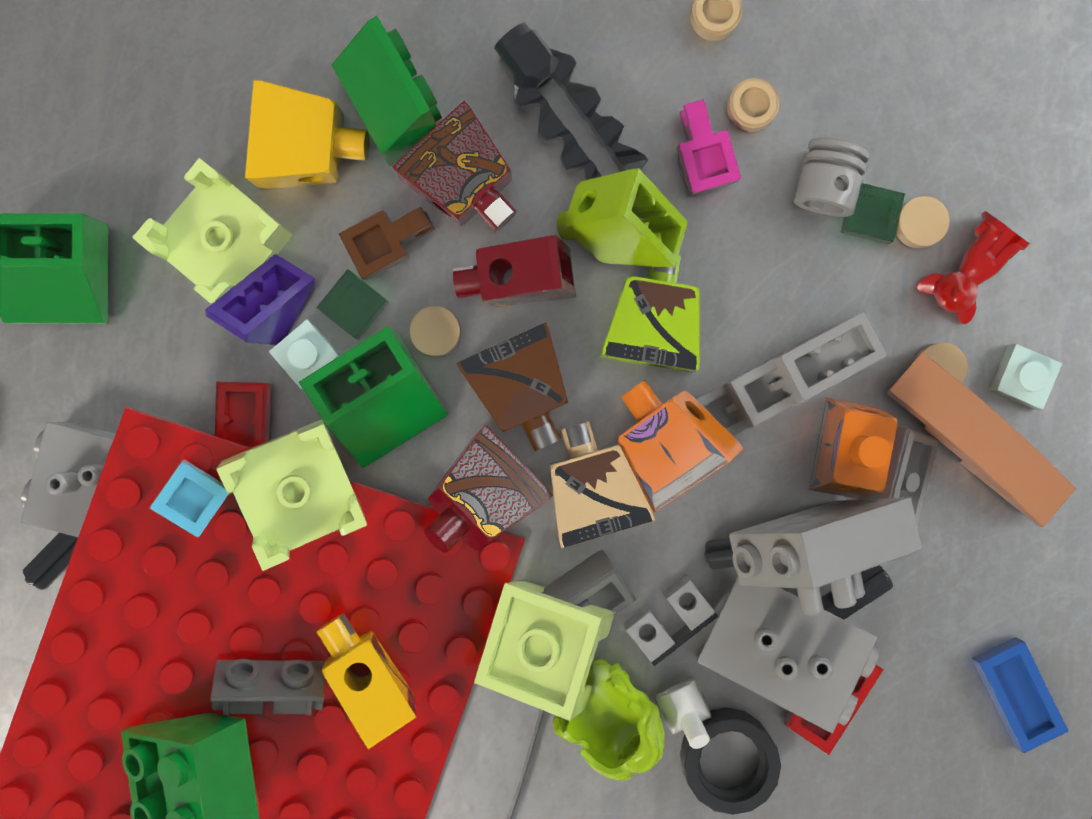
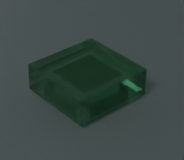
(875, 215)
(352, 304)

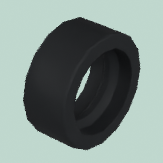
(752, 792)

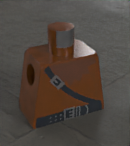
(520, 384)

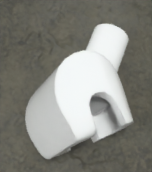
(684, 709)

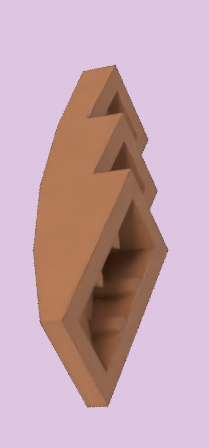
(982, 440)

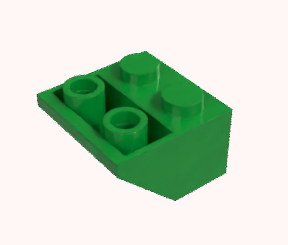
(381, 86)
(53, 269)
(374, 397)
(190, 769)

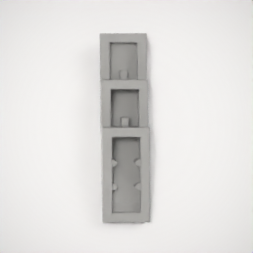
(795, 375)

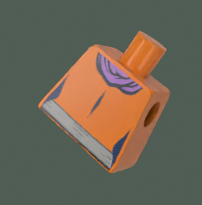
(672, 444)
(853, 450)

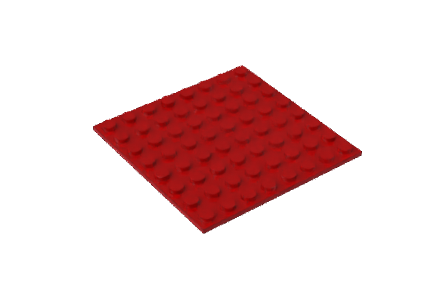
(157, 607)

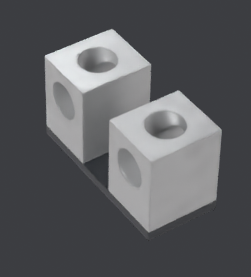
(658, 642)

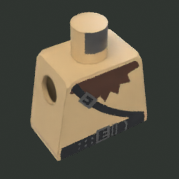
(594, 489)

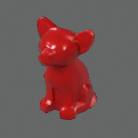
(983, 259)

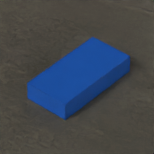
(1020, 695)

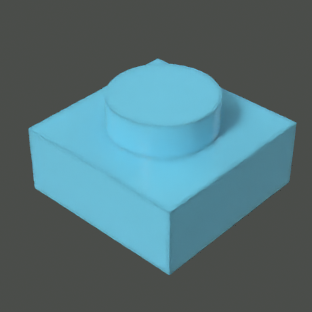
(190, 498)

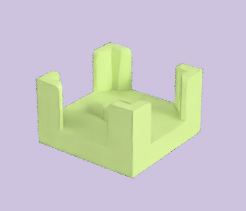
(214, 234)
(292, 492)
(542, 649)

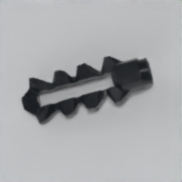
(532, 68)

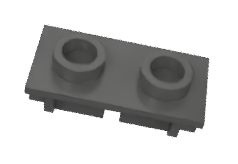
(244, 685)

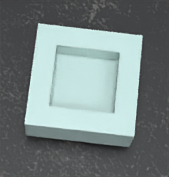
(303, 351)
(1025, 377)

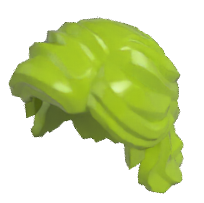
(617, 728)

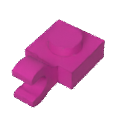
(708, 157)

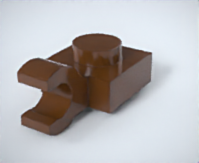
(378, 242)

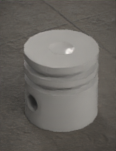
(831, 177)

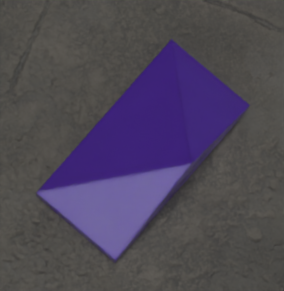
(264, 302)

